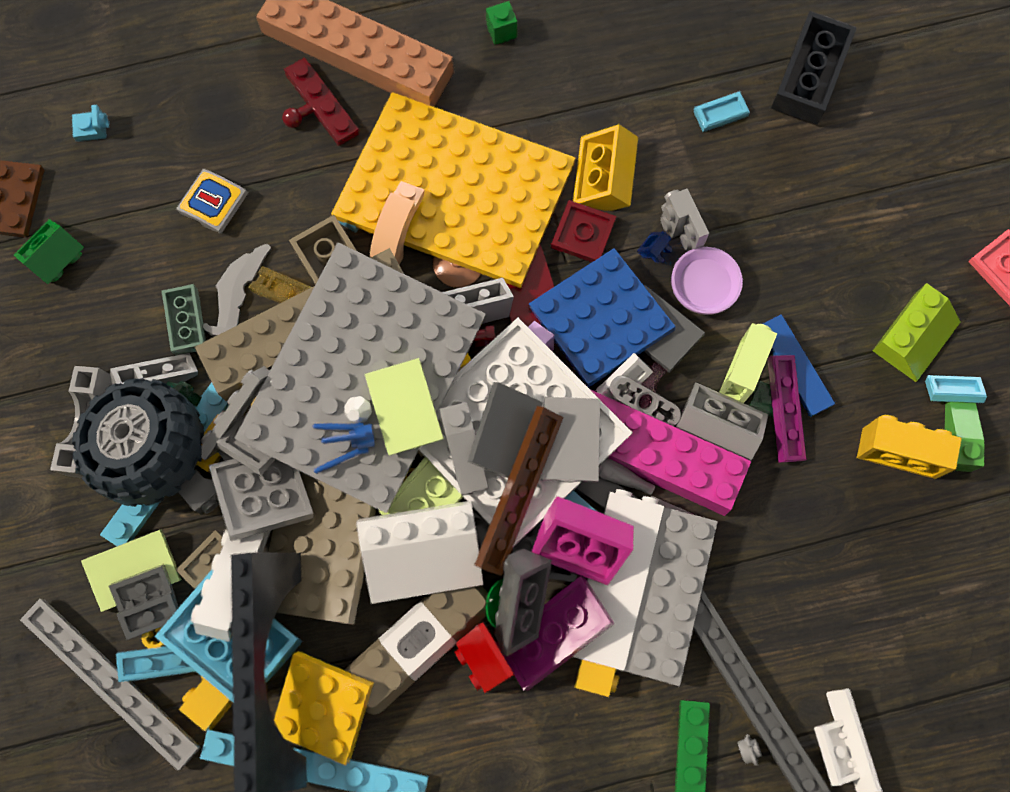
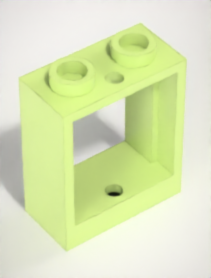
(748, 362)

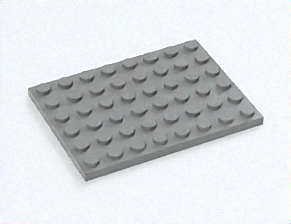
(352, 325)

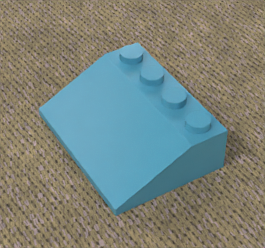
(214, 656)

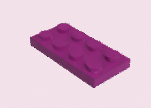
(566, 627)

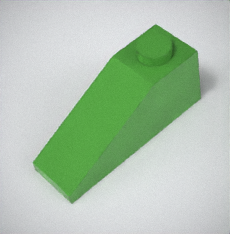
(964, 422)

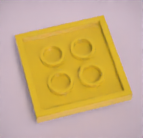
(322, 707)

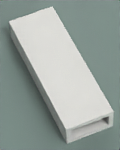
(625, 591)

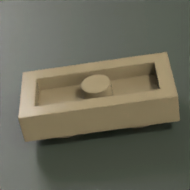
(199, 563)

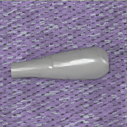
(623, 476)

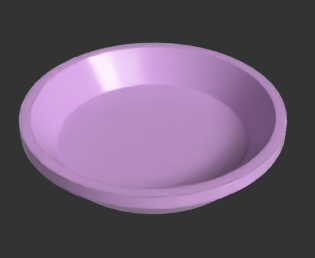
(706, 280)

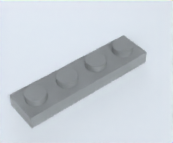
(238, 405)

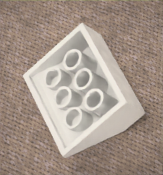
(419, 551)

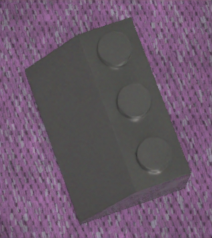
(521, 600)

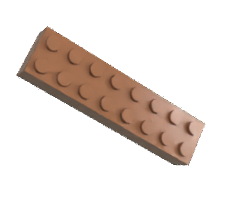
(359, 47)

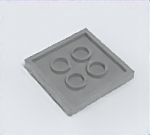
(259, 502)

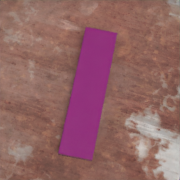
(786, 408)

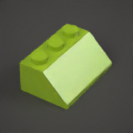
(918, 332)

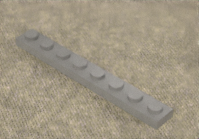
(102, 677)

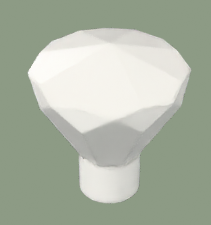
(358, 409)

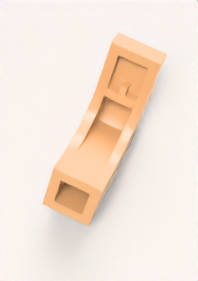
(395, 220)

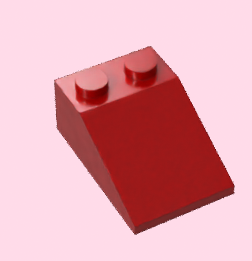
(483, 658)

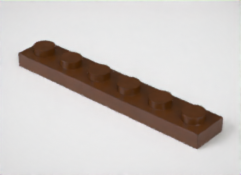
(519, 490)

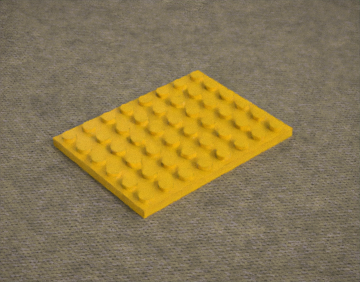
(482, 187)

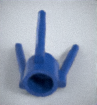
(360, 436)

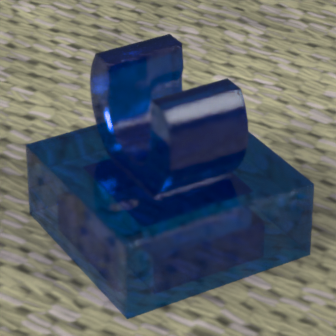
(654, 245)

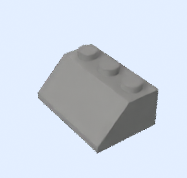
(723, 421)

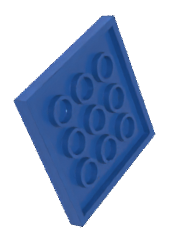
(601, 317)

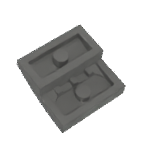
(144, 601)

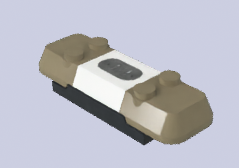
(418, 643)

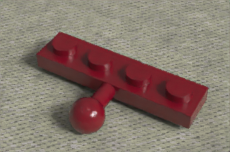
(318, 101)

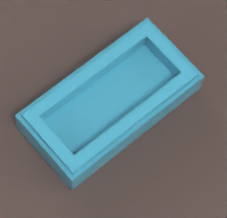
(721, 111)
(955, 389)

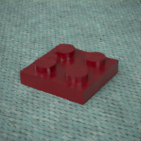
(583, 231)

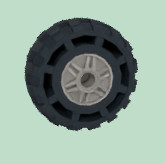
(138, 442)

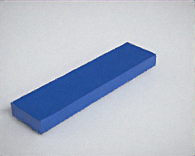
(811, 389)

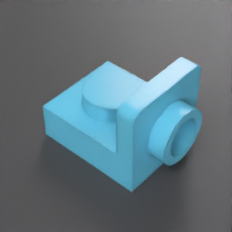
(90, 125)

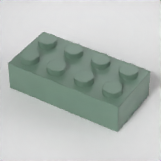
(183, 319)

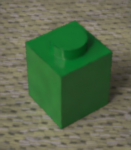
(501, 22)

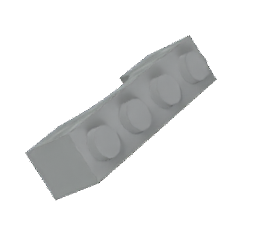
(84, 386)

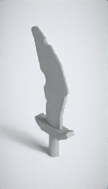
(231, 289)

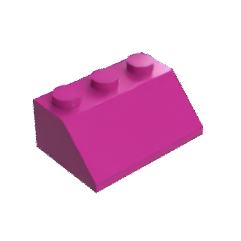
(584, 540)

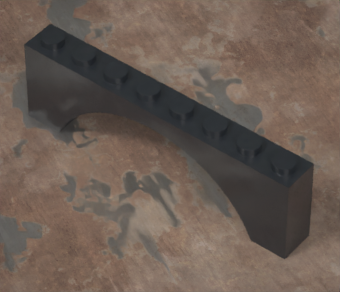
(261, 753)

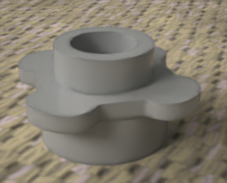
(749, 750)

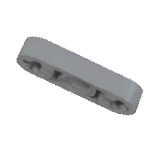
(633, 385)

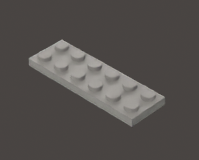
(671, 596)

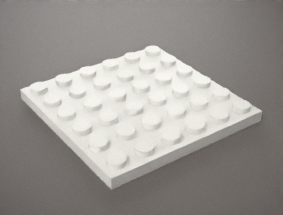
(530, 367)

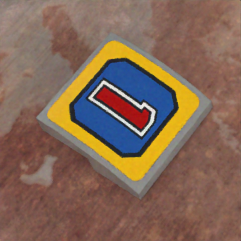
(212, 201)

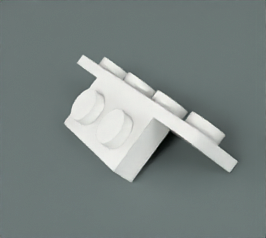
(845, 745)

